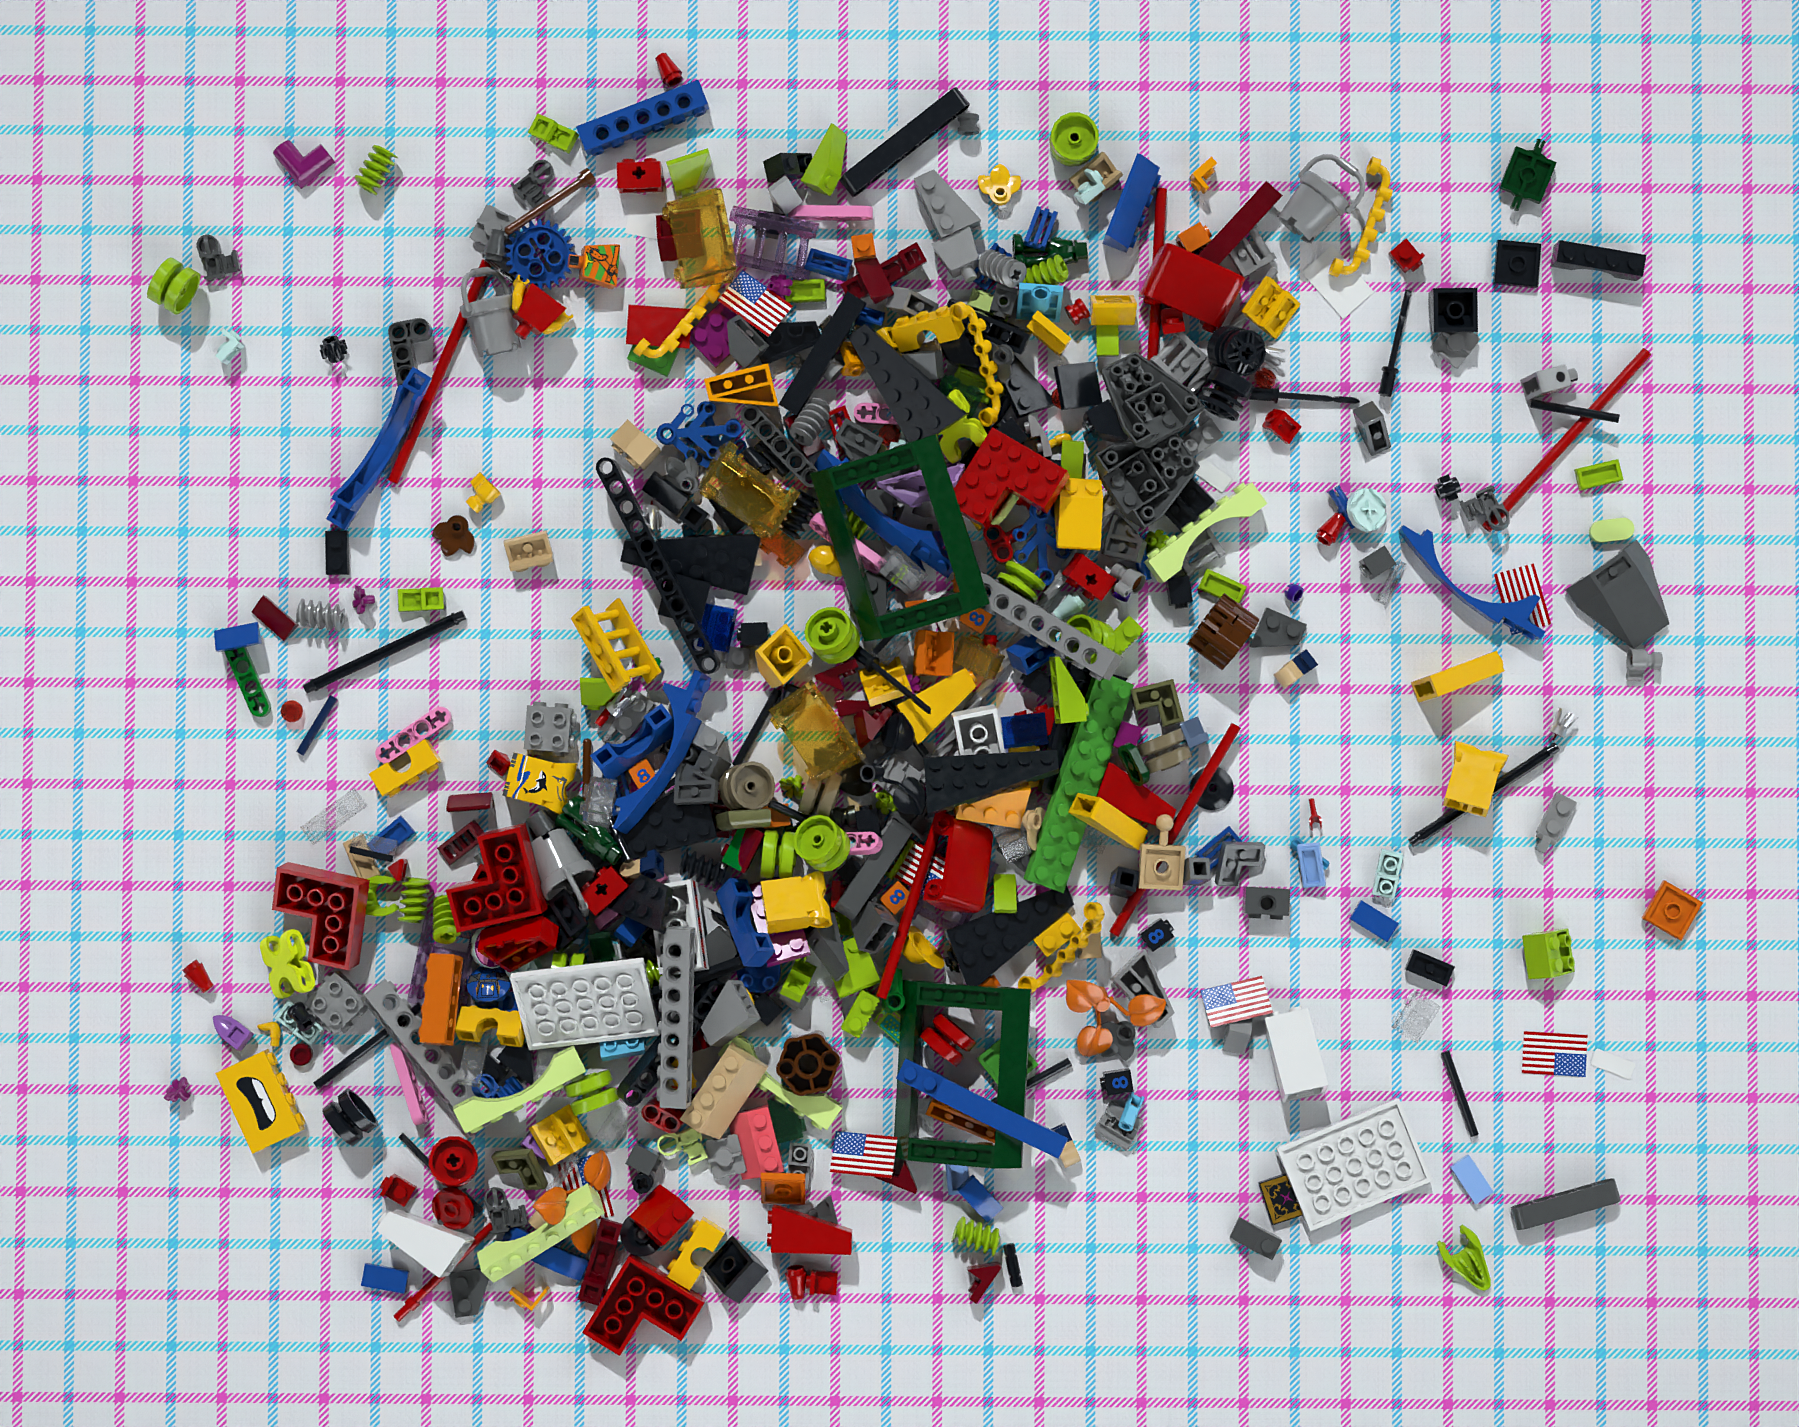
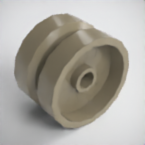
(1164, 751)
(747, 786)
(821, 794)

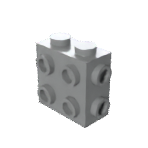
(549, 729)
(336, 1002)

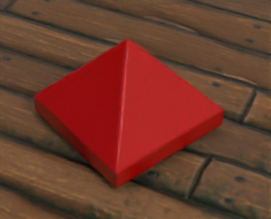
(499, 762)
(398, 869)

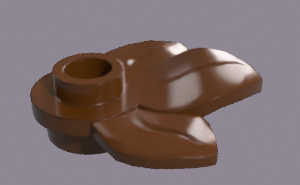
(454, 539)

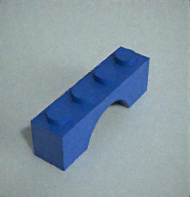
(617, 758)
(736, 900)

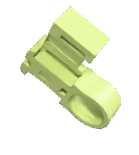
(689, 1141)

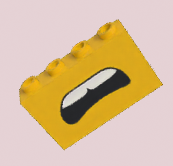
(261, 1100)

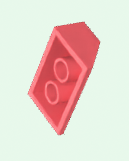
(757, 1142)

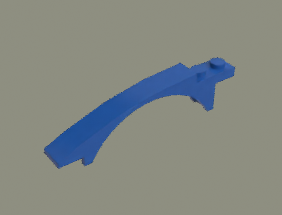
(364, 479)
(923, 544)
(1513, 613)
(685, 707)
(981, 1109)

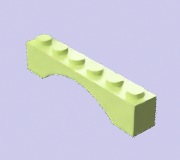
(1170, 558)
(818, 1106)
(477, 1110)
(504, 1257)

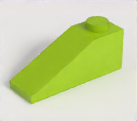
(826, 165)
(1067, 698)

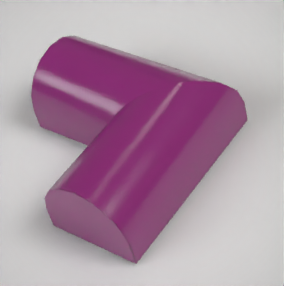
(302, 168)

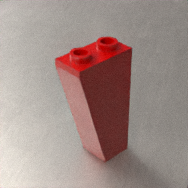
(1131, 799)
(806, 1234)

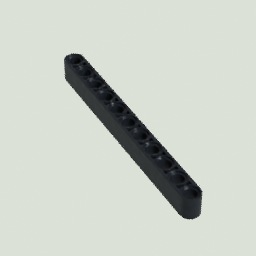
(657, 554)

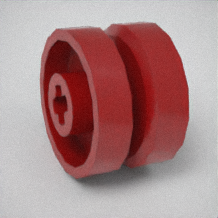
(946, 1041)
(453, 1148)

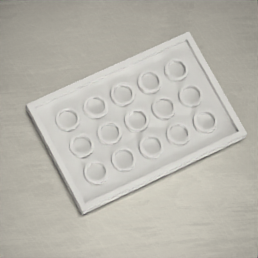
(585, 1003)
(1354, 1164)

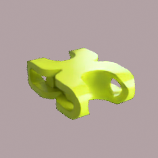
(965, 427)
(287, 964)

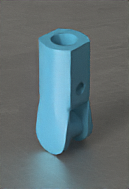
(1130, 1112)

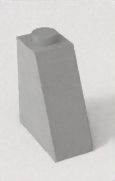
(729, 1015)

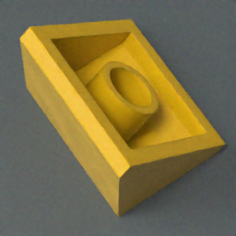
(1113, 309)

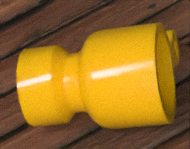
(485, 493)

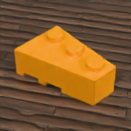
(743, 387)
(1001, 809)

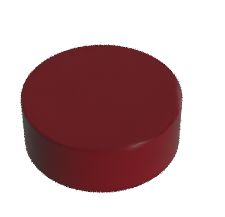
(301, 1054)

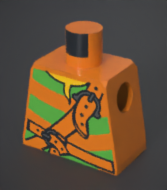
(597, 264)

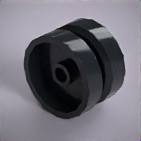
(350, 1117)

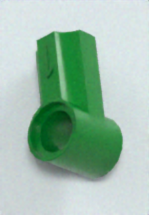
(895, 991)

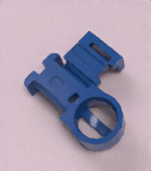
(511, 1087)

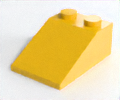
(1079, 515)

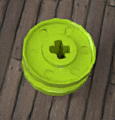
(1021, 580)

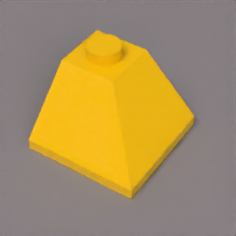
(781, 657)

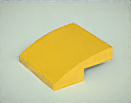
(1270, 307)
(1048, 333)
(878, 688)
(559, 1135)

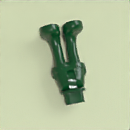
(1067, 249)
(597, 839)

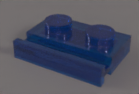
(719, 626)
(1024, 730)

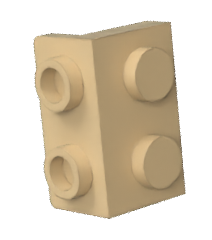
(1104, 167)
(528, 551)

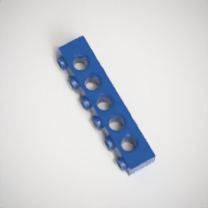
(650, 107)

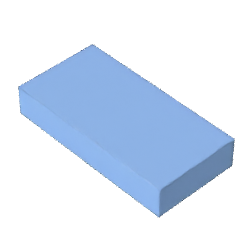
(1311, 865)
(956, 1177)
(1471, 1179)

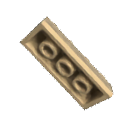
(724, 1092)

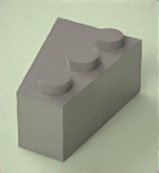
(943, 205)
(1140, 978)

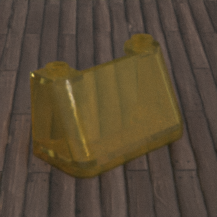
(701, 239)
(746, 491)
(816, 732)

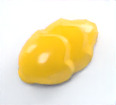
(825, 560)

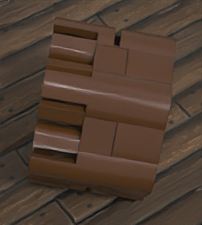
(1223, 631)
(808, 1044)

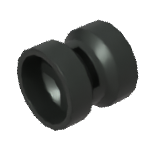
(845, 816)

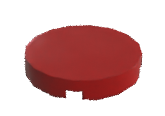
(453, 1208)

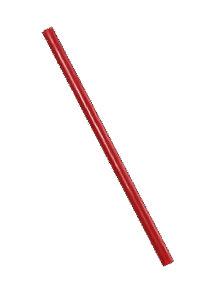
(1158, 241)
(437, 378)
(1570, 435)
(1181, 819)
(908, 912)

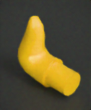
(1058, 439)
(275, 1032)

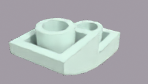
(1387, 873)
(307, 1036)

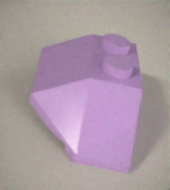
(911, 487)

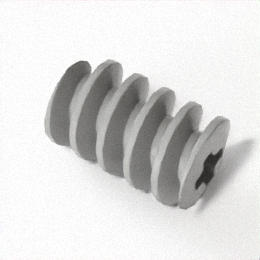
(1002, 268)
(810, 421)
(320, 616)

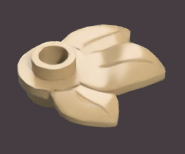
(1032, 822)

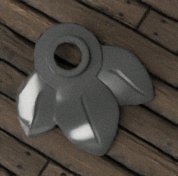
(1004, 363)
(681, 471)
(1121, 1044)

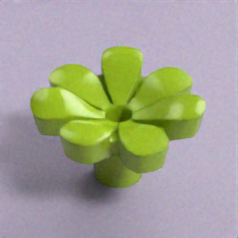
(1155, 540)
(793, 786)
(885, 802)

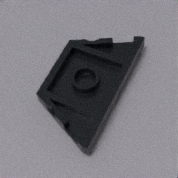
(645, 903)

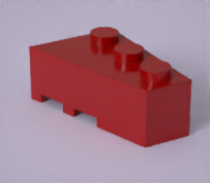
(518, 942)

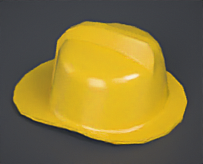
(920, 950)

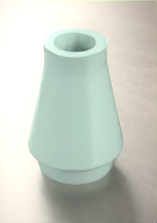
(1070, 605)

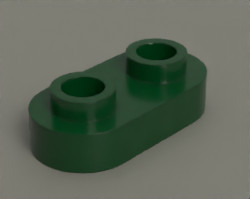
(1134, 764)

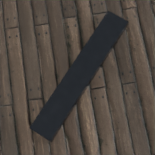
(822, 353)

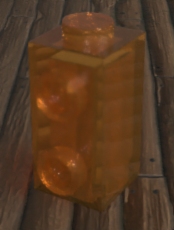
(783, 547)

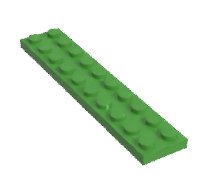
(1079, 773)

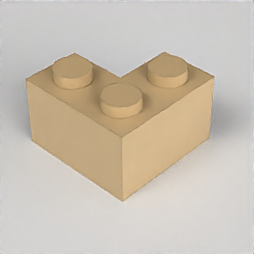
(635, 444)

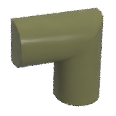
(1160, 695)
(743, 819)
(521, 1162)

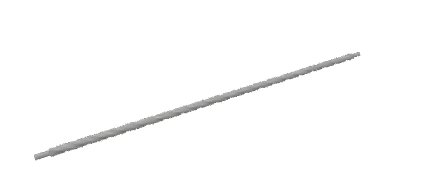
(1059, 580)

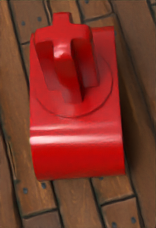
(1003, 541)
(662, 1118)

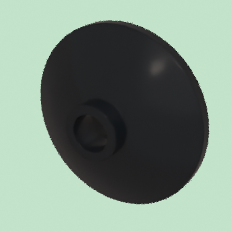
(1221, 796)
(632, 1243)

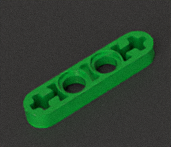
(244, 678)

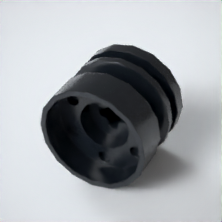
(1236, 350)
(1223, 397)

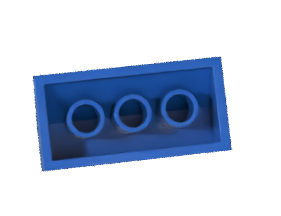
(1131, 204)

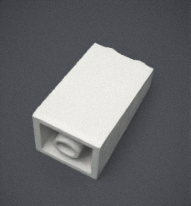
(1295, 1054)
(425, 1241)

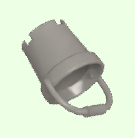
(1317, 201)
(490, 318)
(562, 867)

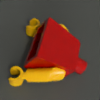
(536, 310)

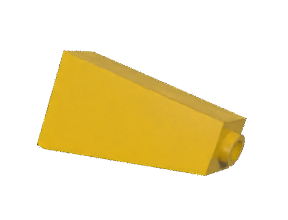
(1457, 676)
(942, 700)
(1108, 820)

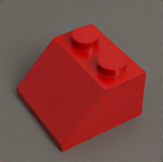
(661, 1215)

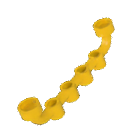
(1375, 214)
(959, 312)
(683, 327)
(1094, 913)

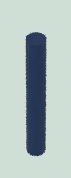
(316, 725)

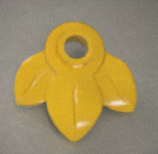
(999, 182)

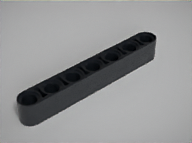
(904, 142)
(647, 1061)

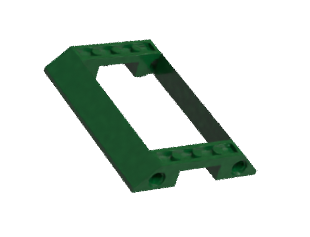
(930, 458)
(1012, 1077)

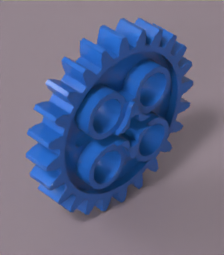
(557, 245)

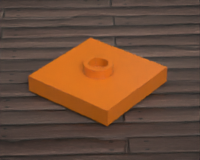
(1672, 910)
(783, 1188)

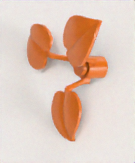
(1083, 995)
(552, 1202)

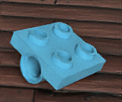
(1039, 297)
(622, 1048)

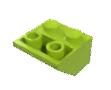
(1548, 954)

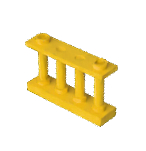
(604, 654)

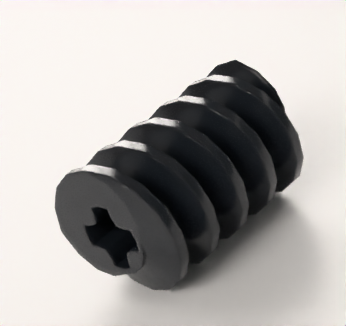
(798, 515)
(702, 869)

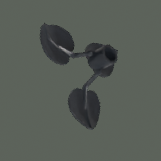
(858, 779)

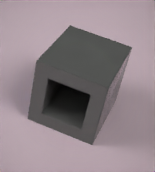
(1376, 563)
(1196, 871)
(644, 1159)

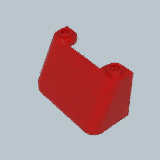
(1191, 286)
(964, 868)

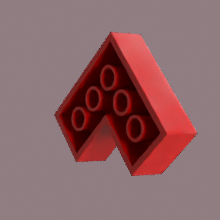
(1005, 468)
(511, 883)
(335, 905)
(637, 1294)

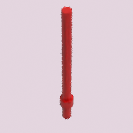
(414, 1301)

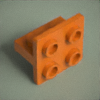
(933, 653)

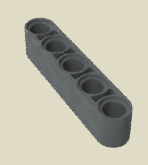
(772, 440)
(872, 871)
(1565, 1204)

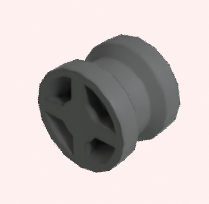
(968, 124)

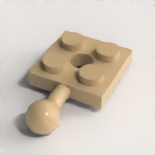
(1153, 853)

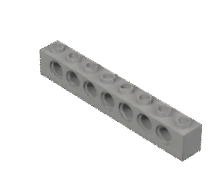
(1106, 661)
(685, 939)
(416, 1053)

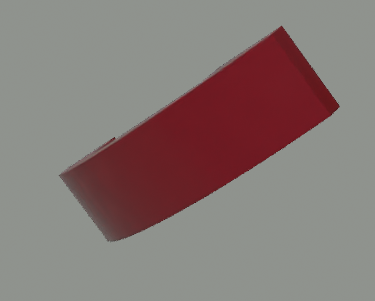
(894, 269)
(600, 1261)

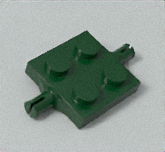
(1527, 175)

